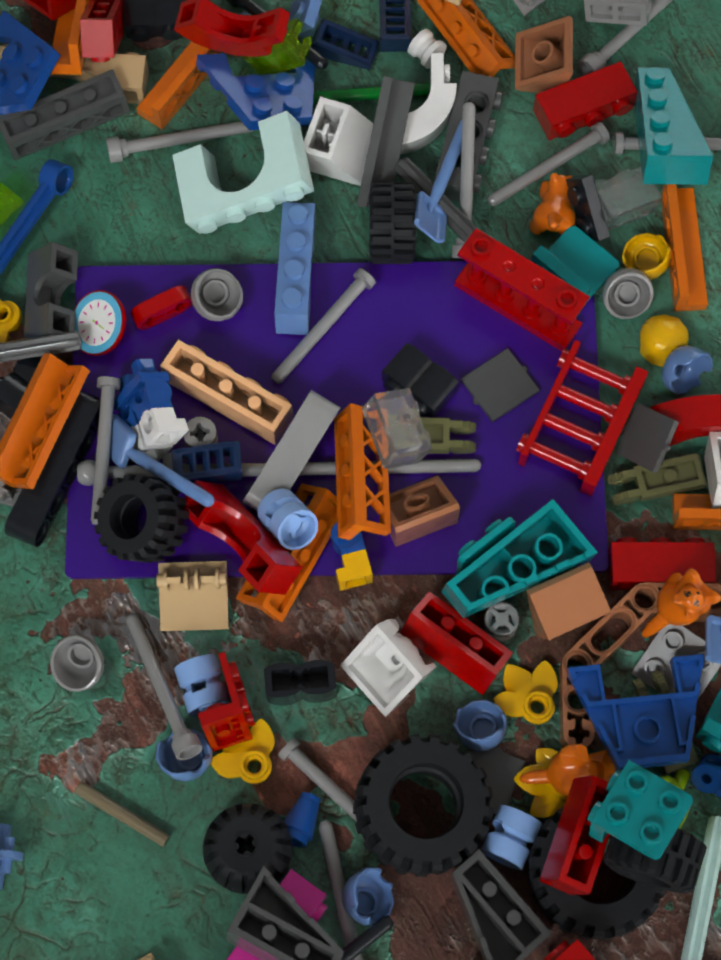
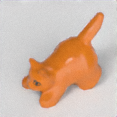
(555, 210)
(681, 602)
(571, 763)

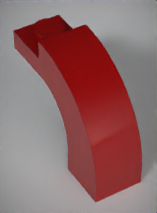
(231, 32)
(695, 416)

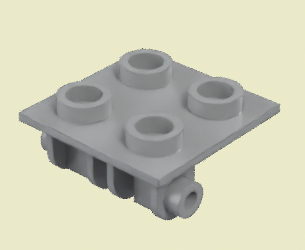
(670, 643)

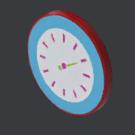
(100, 322)

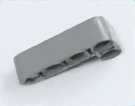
(293, 448)

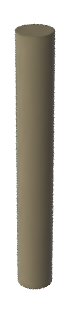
(122, 814)

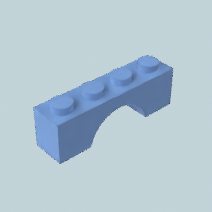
(295, 268)

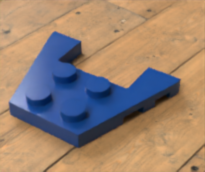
(23, 66)
(262, 96)
(643, 728)

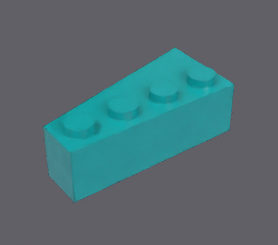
(667, 132)
(524, 558)

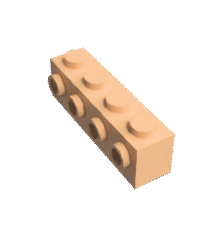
(228, 392)

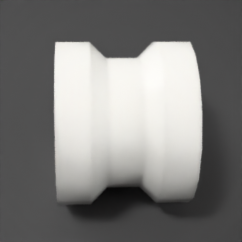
(423, 45)

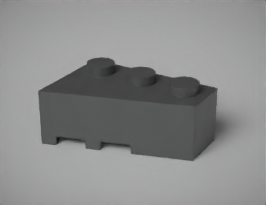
(496, 913)
(277, 928)

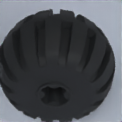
(240, 823)

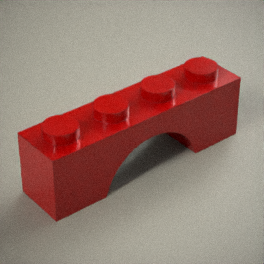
(264, 559)

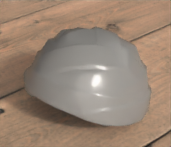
(627, 293)
(216, 295)
(77, 663)

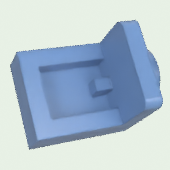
(308, 15)

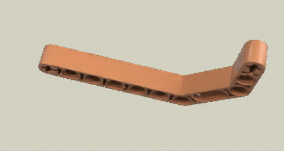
(586, 654)

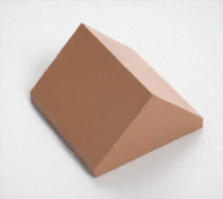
(544, 56)
(421, 510)
(566, 602)

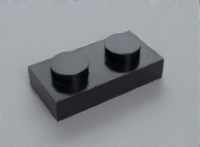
(587, 206)

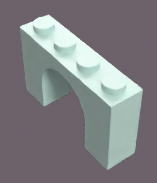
(282, 178)

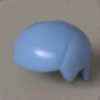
(684, 367)
(480, 725)
(186, 769)
(367, 896)

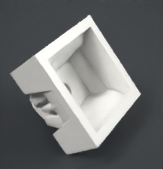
(386, 666)

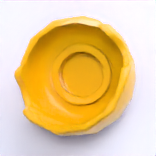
(648, 254)
(660, 337)

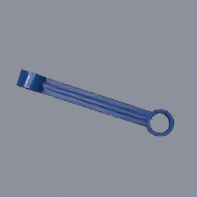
(54, 179)

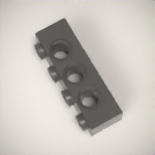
(485, 96)

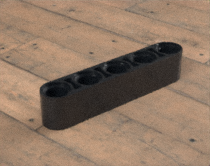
(39, 506)

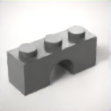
(48, 275)

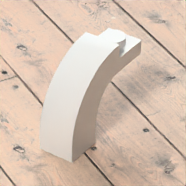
(433, 116)

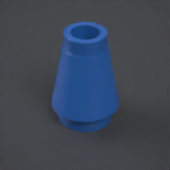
(302, 819)

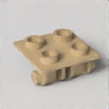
(193, 595)

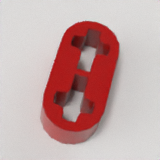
(161, 307)

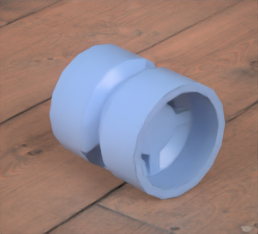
(287, 519)
(198, 673)
(511, 835)

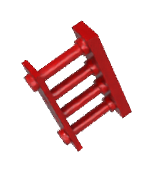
(520, 290)
(601, 443)

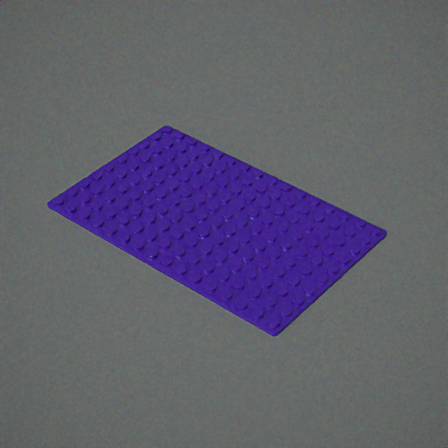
(346, 366)

